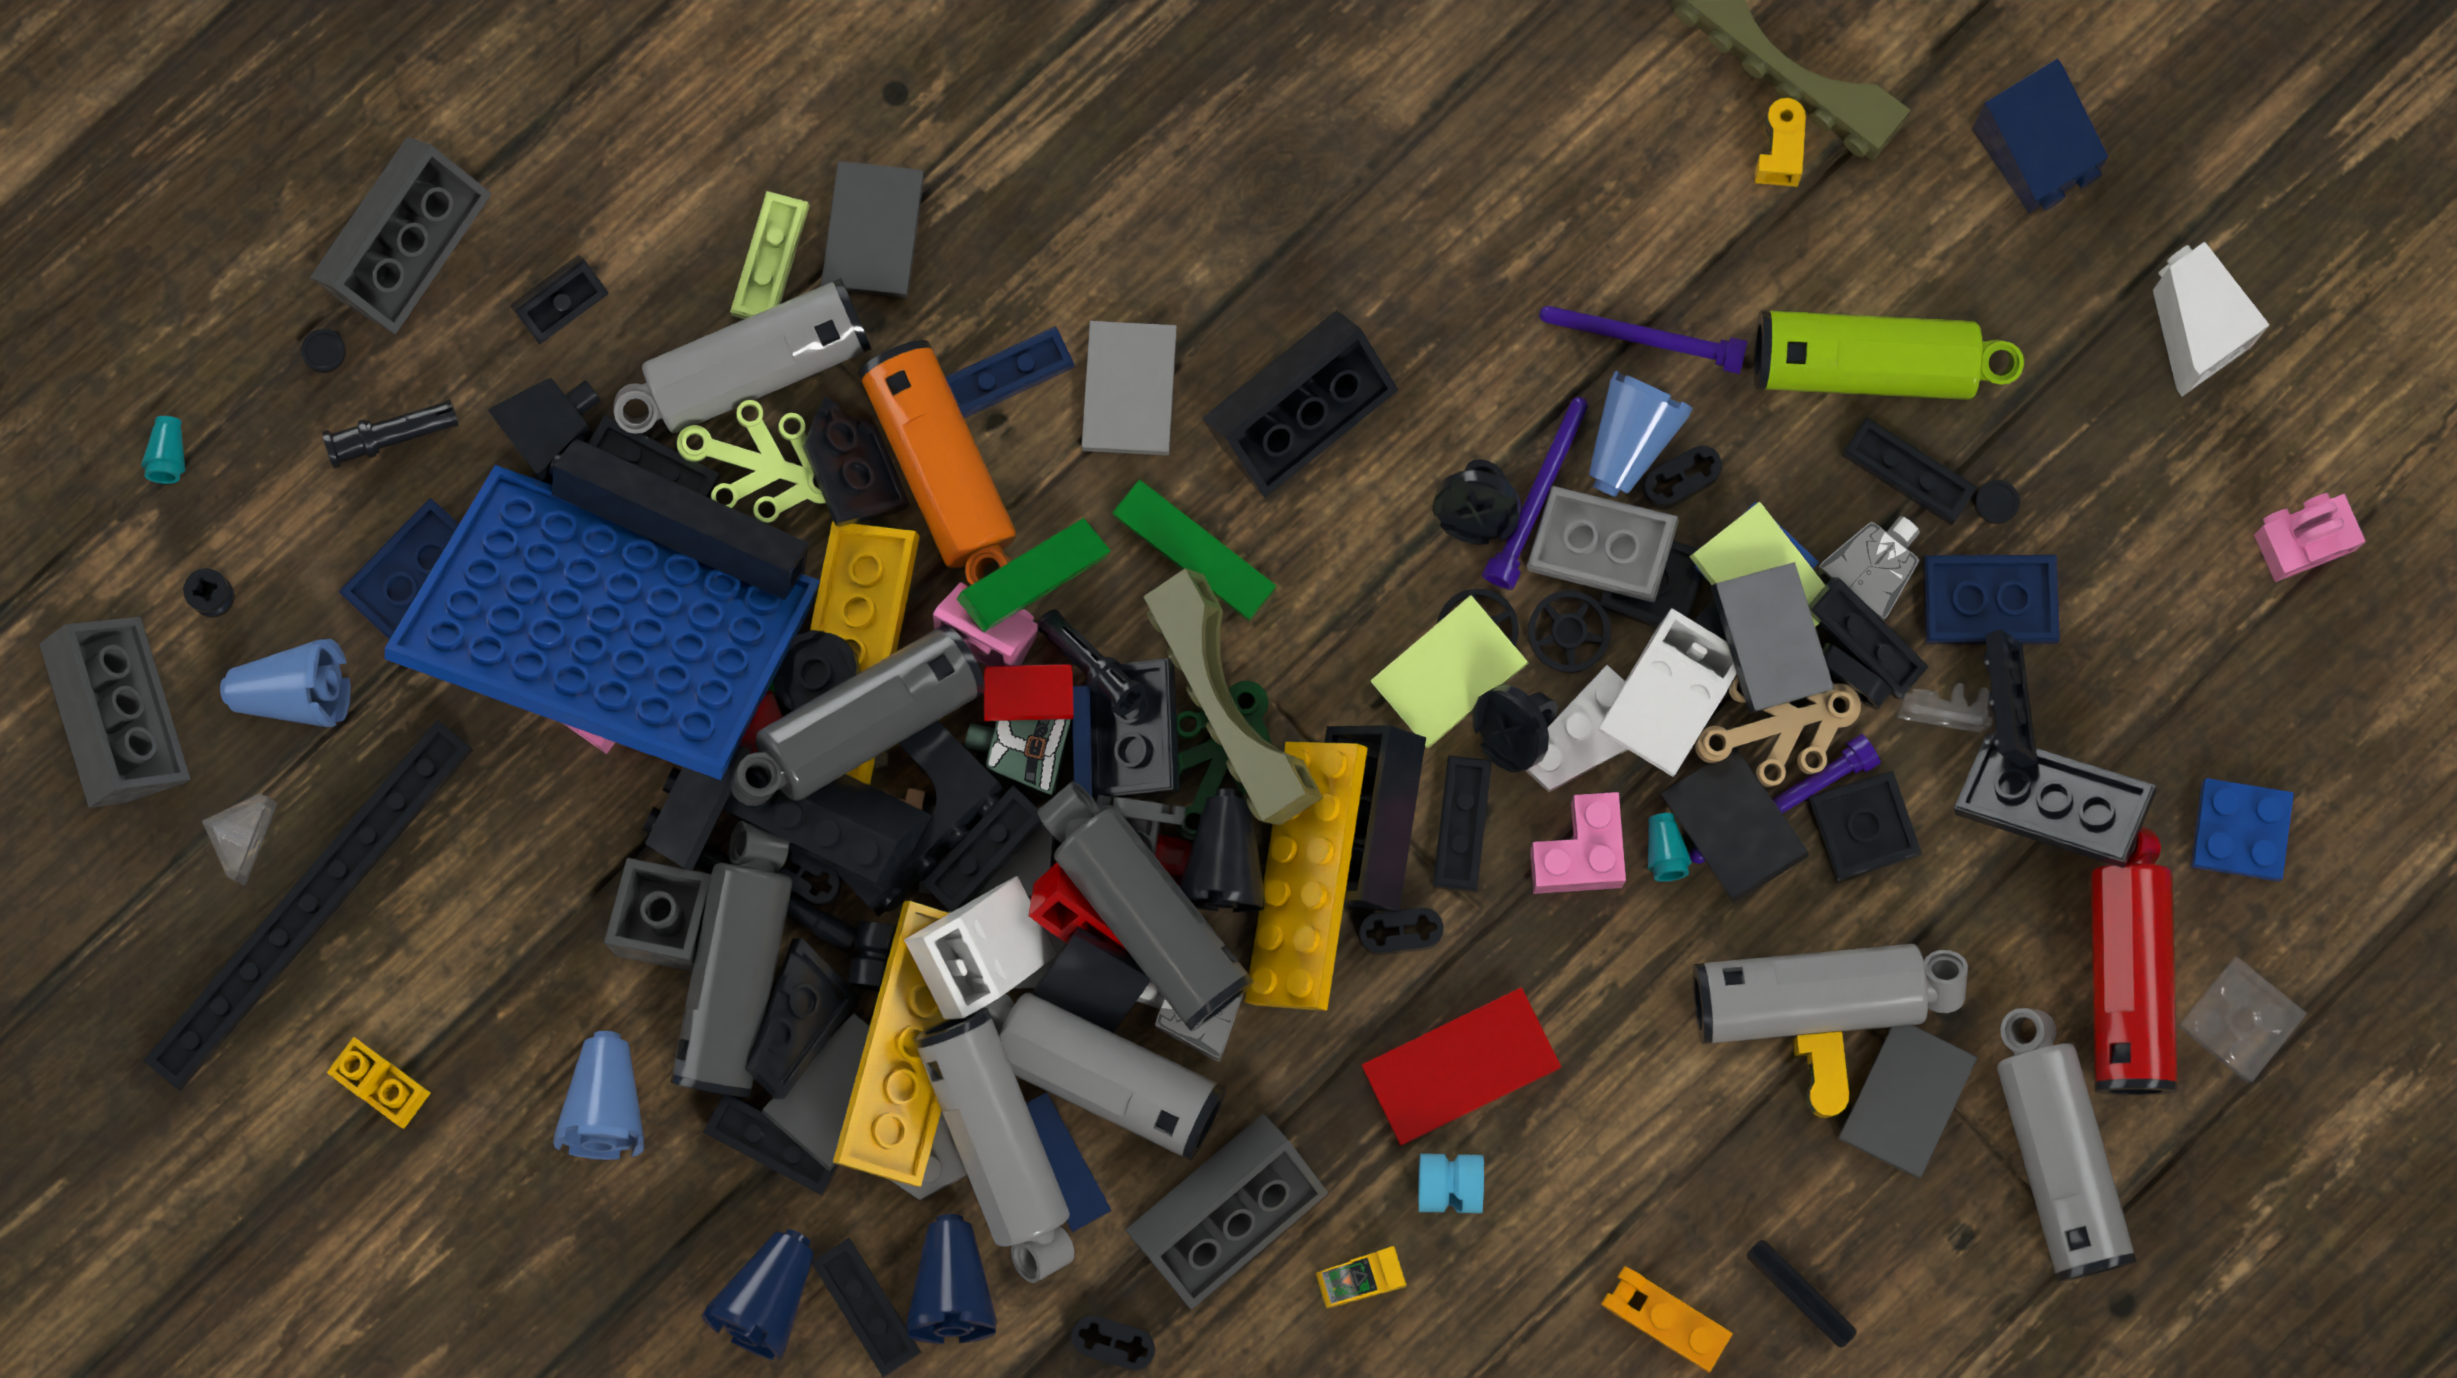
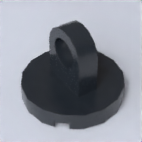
(1477, 504)
(1514, 726)

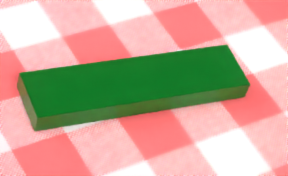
(1194, 549)
(1033, 575)

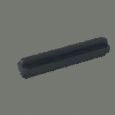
(1801, 1293)

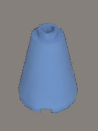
(1633, 432)
(292, 685)
(602, 1102)

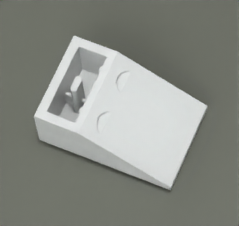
(1670, 692)
(980, 950)

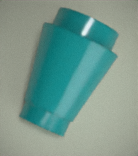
(165, 451)
(1666, 849)

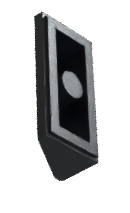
(559, 299)

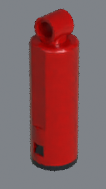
(2134, 974)

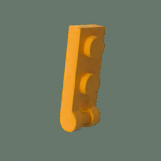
(1668, 1320)

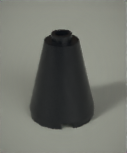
(1224, 857)

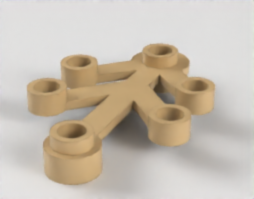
(1789, 723)

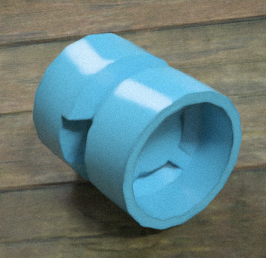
(1451, 1183)

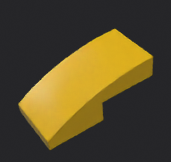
(378, 1082)

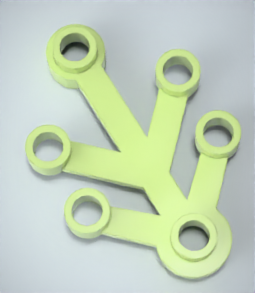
(767, 466)

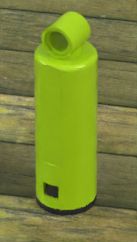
(1876, 355)

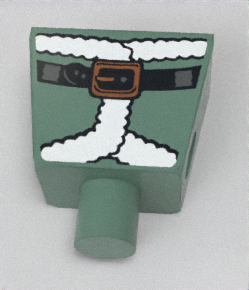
(1024, 752)

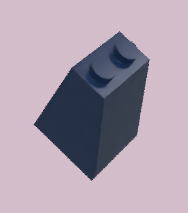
(2041, 138)

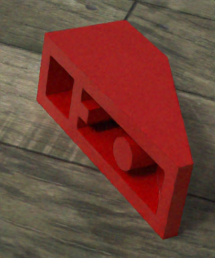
(1062, 907)

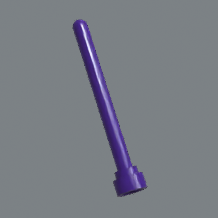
(1726, 353)
(1503, 568)
(1856, 757)

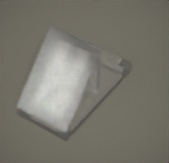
(239, 835)

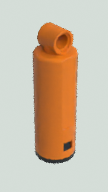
(939, 457)

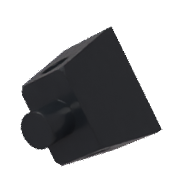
(545, 421)

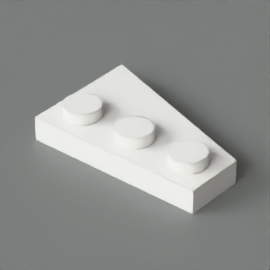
(1573, 735)

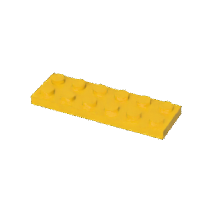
(865, 594)
(1307, 884)
(892, 1099)

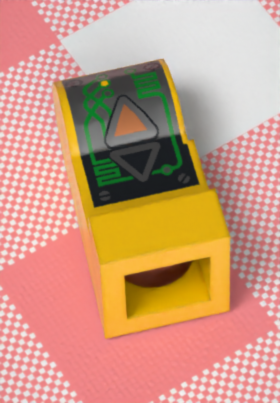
(1786, 146)
(1827, 1072)
(1361, 1278)

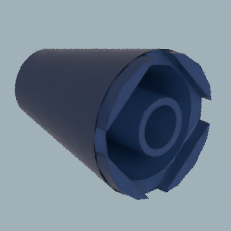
(951, 1286)
(764, 1296)

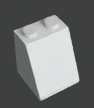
(2203, 316)

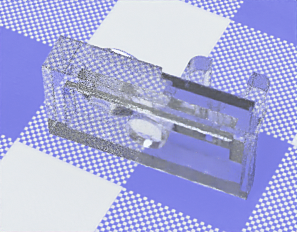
(1927, 708)

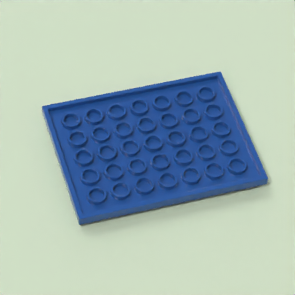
(598, 627)

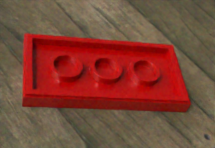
(1461, 1066)

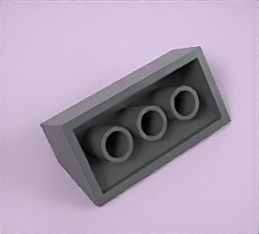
(401, 234)
(114, 710)
(1227, 1211)

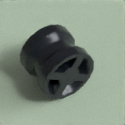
(213, 601)

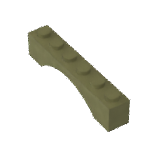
(1856, 112)
(1191, 623)

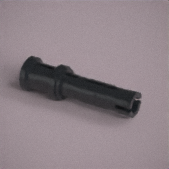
(369, 438)
(1102, 673)

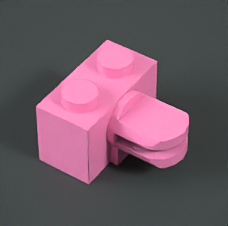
(2308, 537)

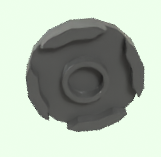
(1144, 816)

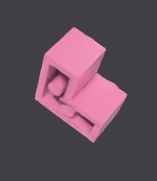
(1592, 858)

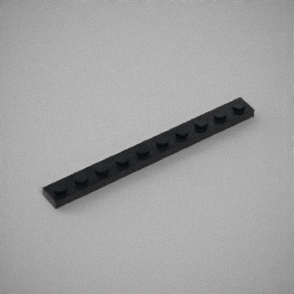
(308, 905)

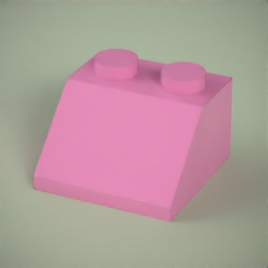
(999, 646)

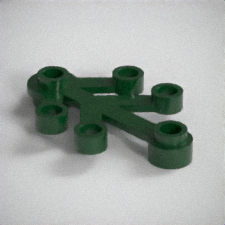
(1212, 751)

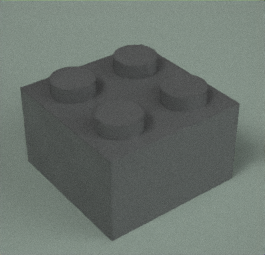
(658, 914)

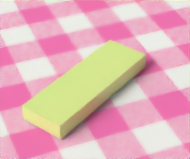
(770, 255)

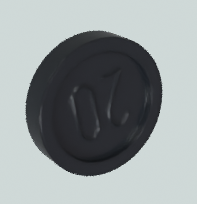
(323, 350)
(1997, 502)

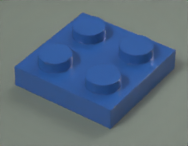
(2242, 829)

